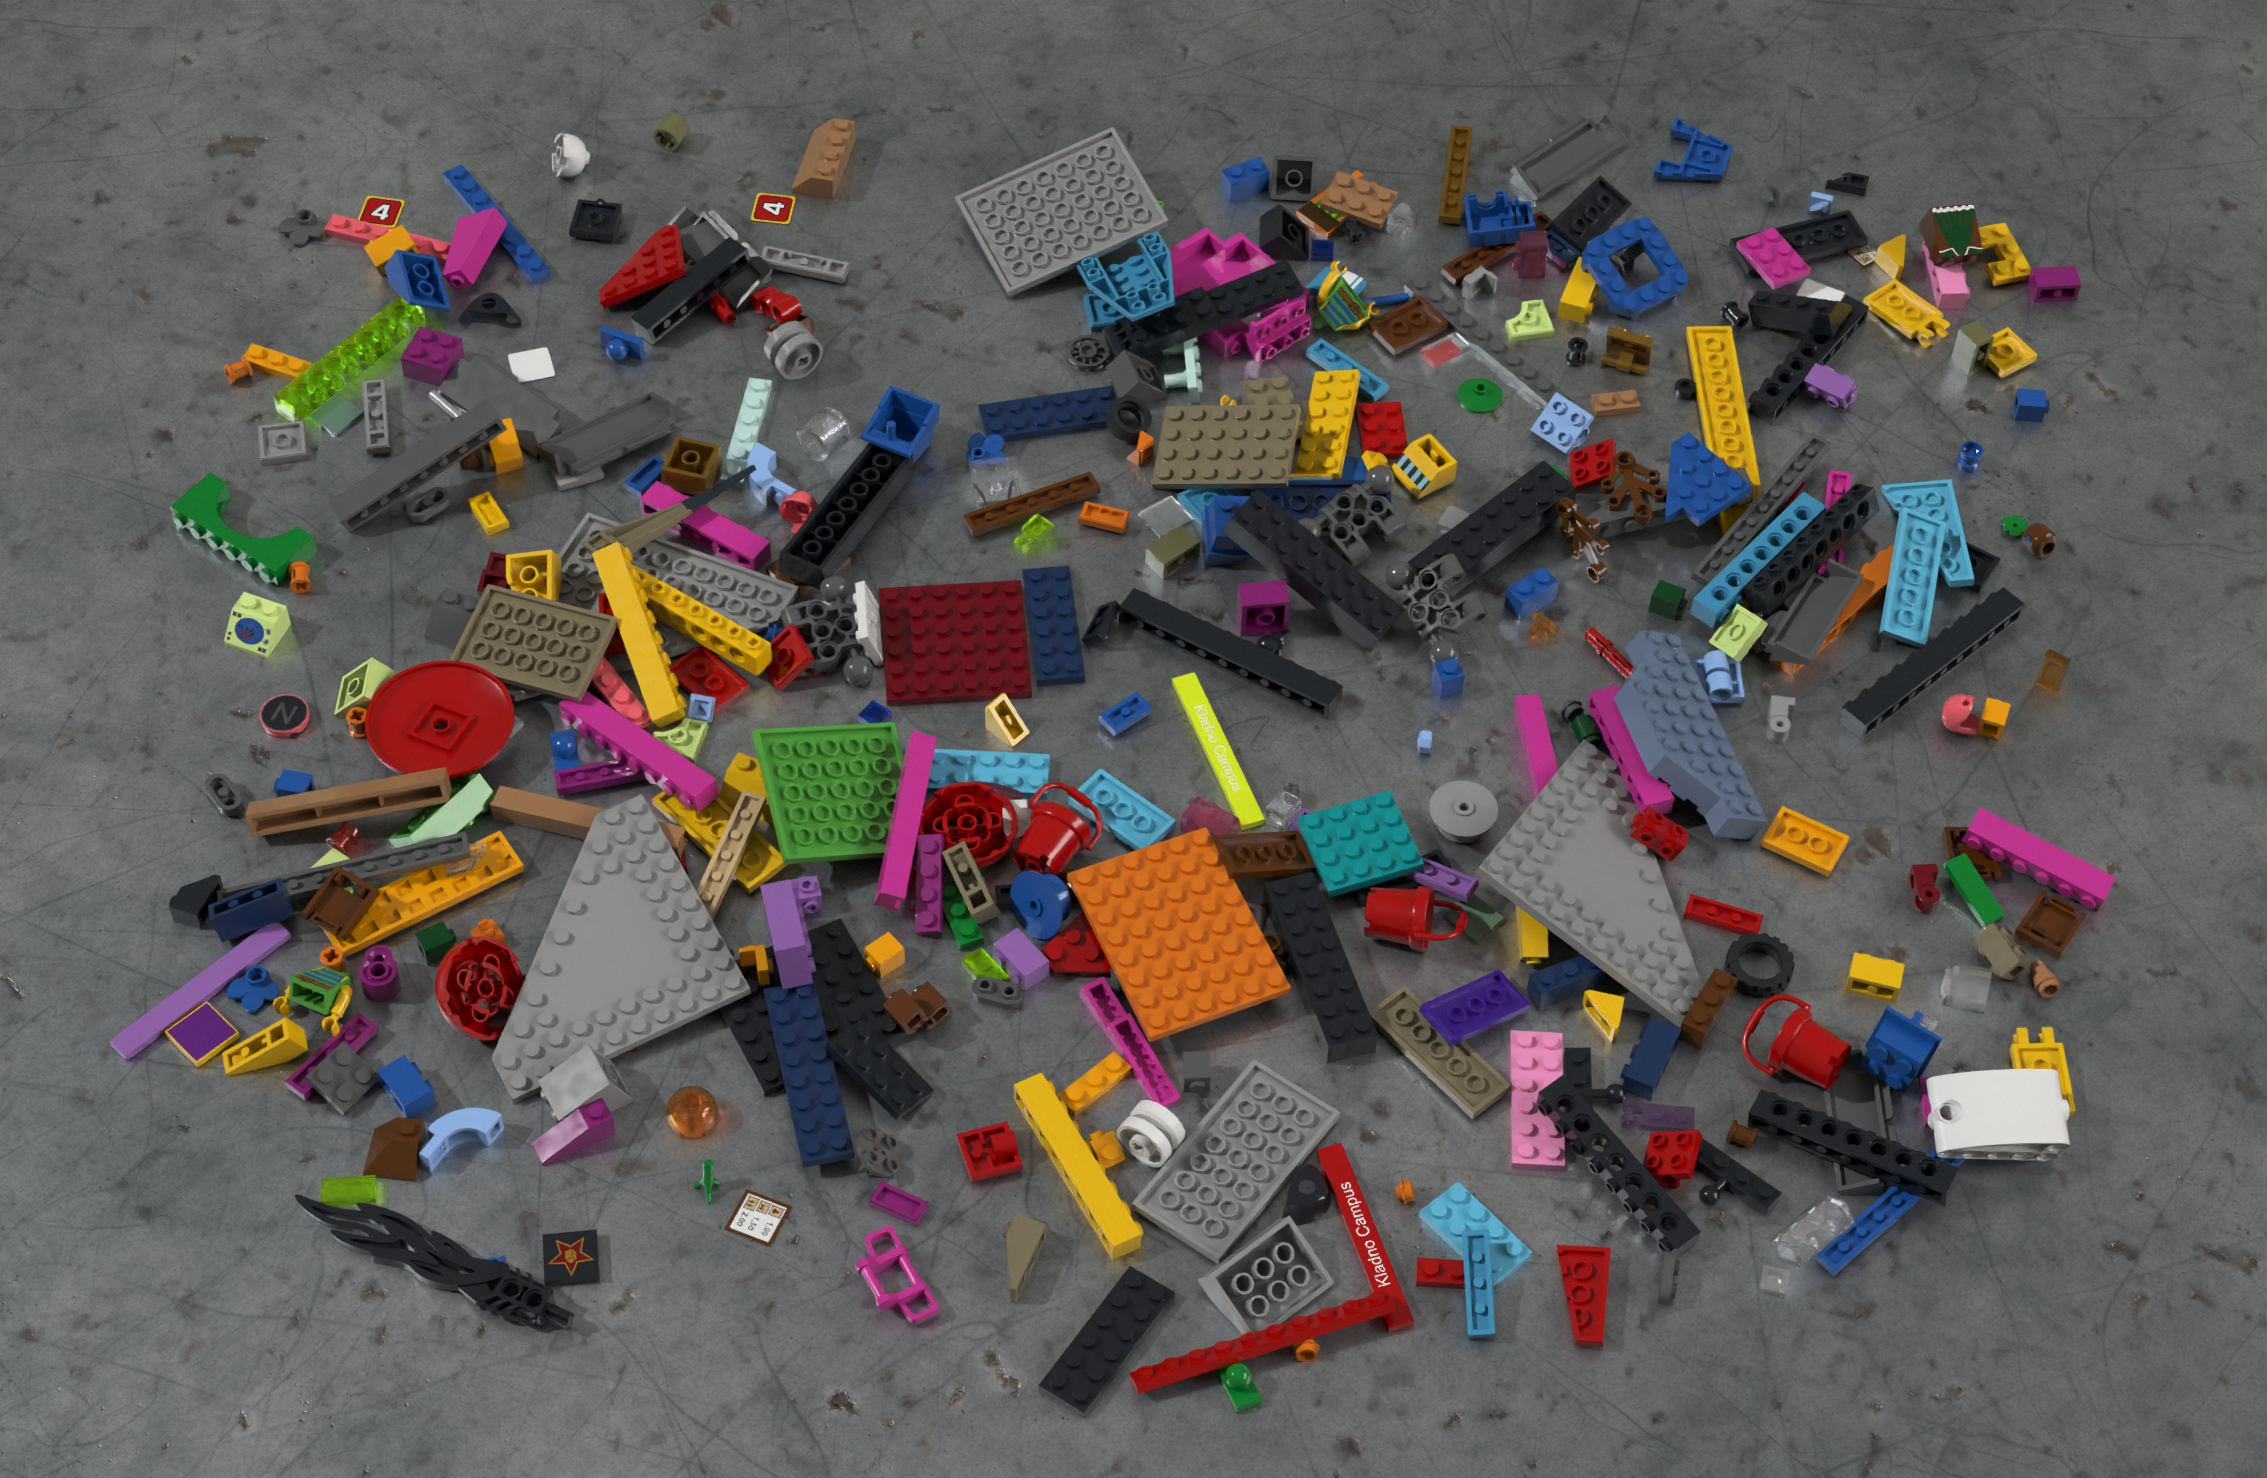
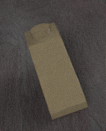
(971, 883)
(1023, 1245)

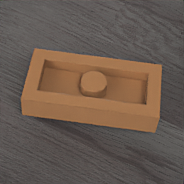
(1615, 403)

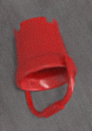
(1055, 833)
(1407, 916)
(1800, 1045)

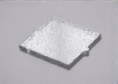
(1165, 516)

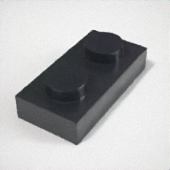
(1101, 623)

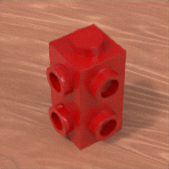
(1659, 833)

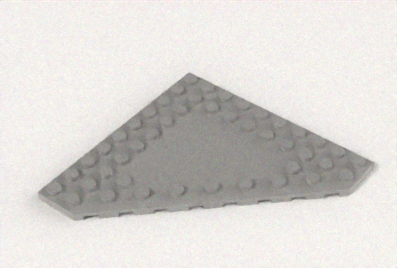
(727, 588)
(1595, 884)
(620, 955)

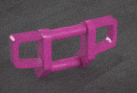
(890, 1301)

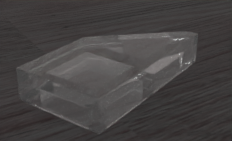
(477, 850)

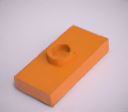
(1104, 517)

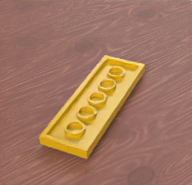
(1328, 422)
(706, 828)

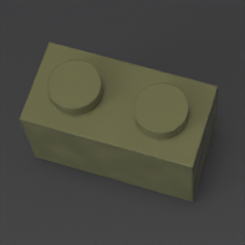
(1972, 348)
(1172, 552)

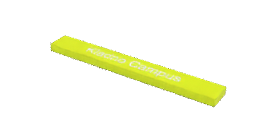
(1218, 751)

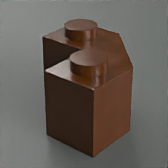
(921, 1009)

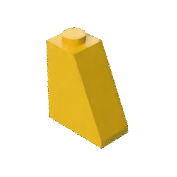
(1531, 939)

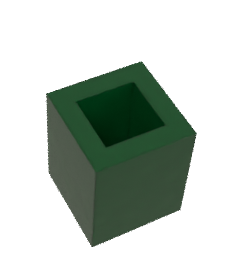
(1668, 600)
(435, 942)

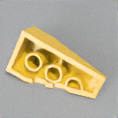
(535, 573)

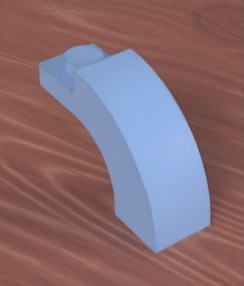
(761, 482)
(459, 1127)

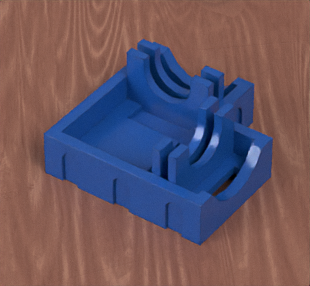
(1496, 220)

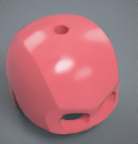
(797, 508)
(1957, 714)

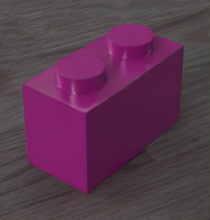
(2054, 284)

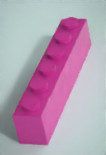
(710, 529)
(1642, 786)
(2038, 859)

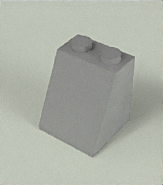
(581, 1081)

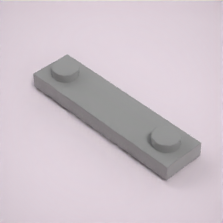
(806, 264)
(376, 416)

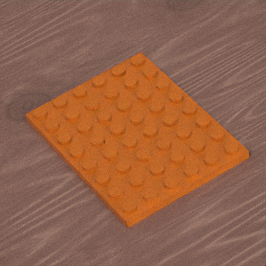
(1178, 934)

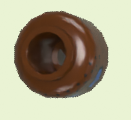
(2039, 540)

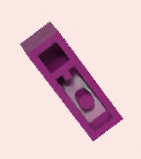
(576, 1131)

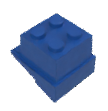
(902, 423)
(1217, 546)
(1899, 1049)

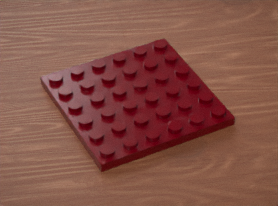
(954, 643)

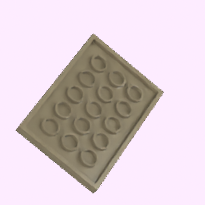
(1226, 447)
(535, 642)

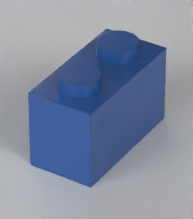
(1245, 179)
(1531, 593)
(406, 1087)

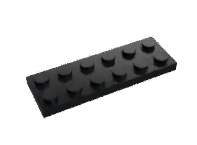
(1815, 237)
(1106, 1341)

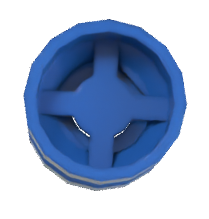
(1969, 457)

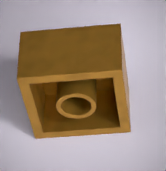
(691, 465)

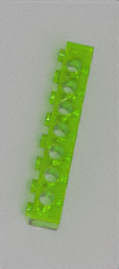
(348, 359)

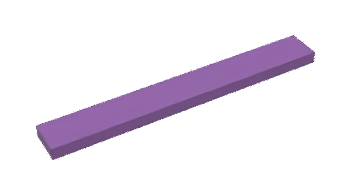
(1434, 874)
(199, 990)

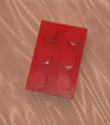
(1381, 428)

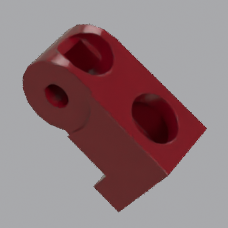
(1922, 887)

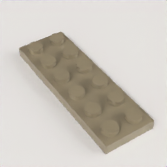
(1453, 1069)

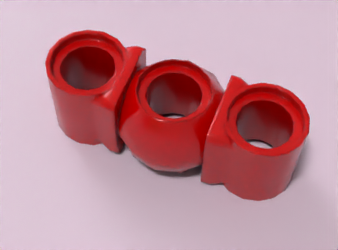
(776, 304)

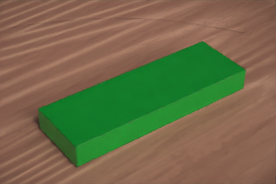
(1973, 890)

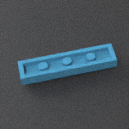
(1333, 359)
(1478, 1284)

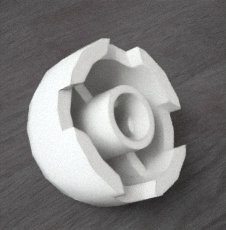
(569, 156)

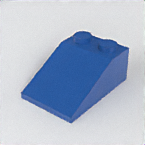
(417, 280)

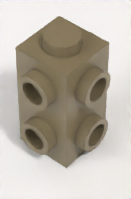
(2004, 954)

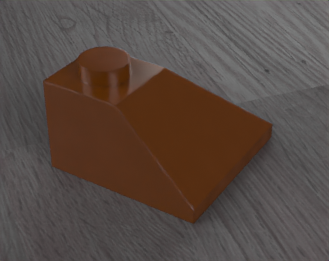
(396, 1149)

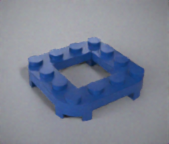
(1610, 282)

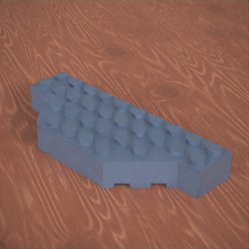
(1683, 737)

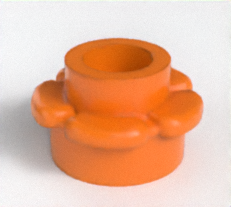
(1405, 1191)
(1306, 1350)

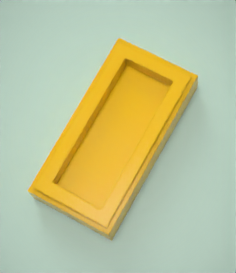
(488, 513)

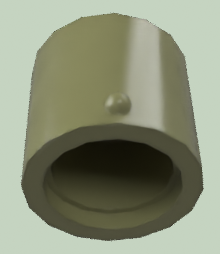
(671, 131)

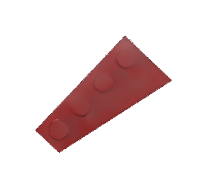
(1586, 1289)

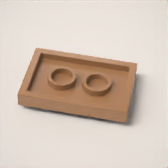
(1359, 199)

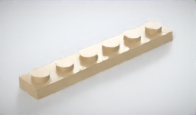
(730, 850)

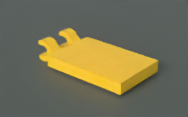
(1907, 312)
(2043, 1056)

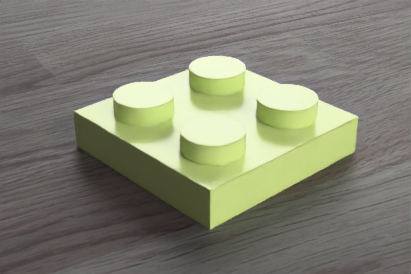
(1738, 633)

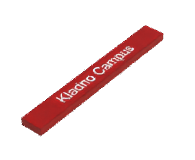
(1363, 1233)

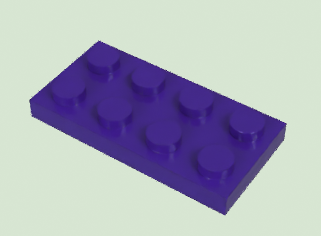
(1474, 1008)

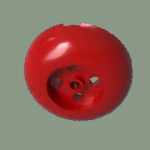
(966, 805)
(483, 973)

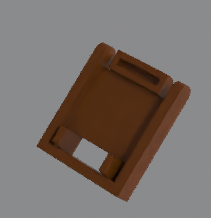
(1981, 861)
(337, 908)
(2052, 922)

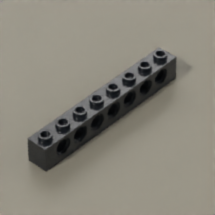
(1788, 379)
(1811, 549)
(1563, 1094)
(1860, 1157)

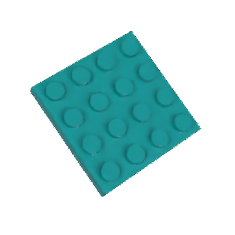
(1360, 843)

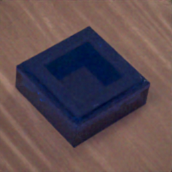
(1322, 250)
(874, 713)

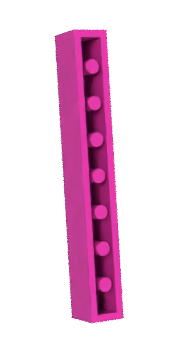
(641, 751)

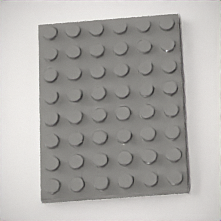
(1061, 211)

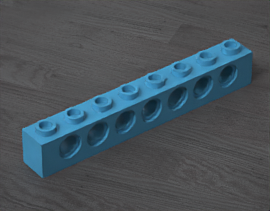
(1727, 588)

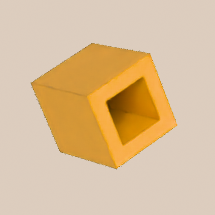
(1993, 718)
(884, 955)

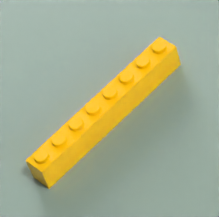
(639, 635)
(1077, 1166)

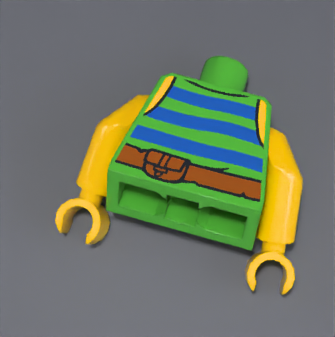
(1340, 303)
(321, 991)

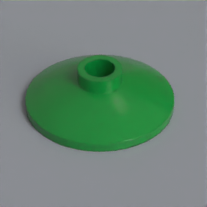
(1479, 395)

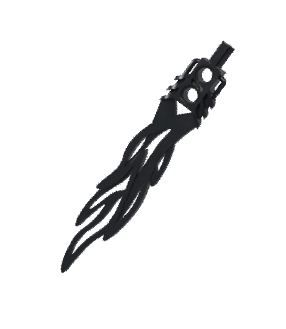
(421, 1261)

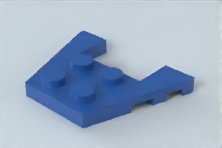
(1703, 160)

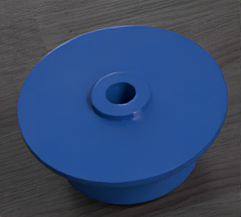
(1040, 903)

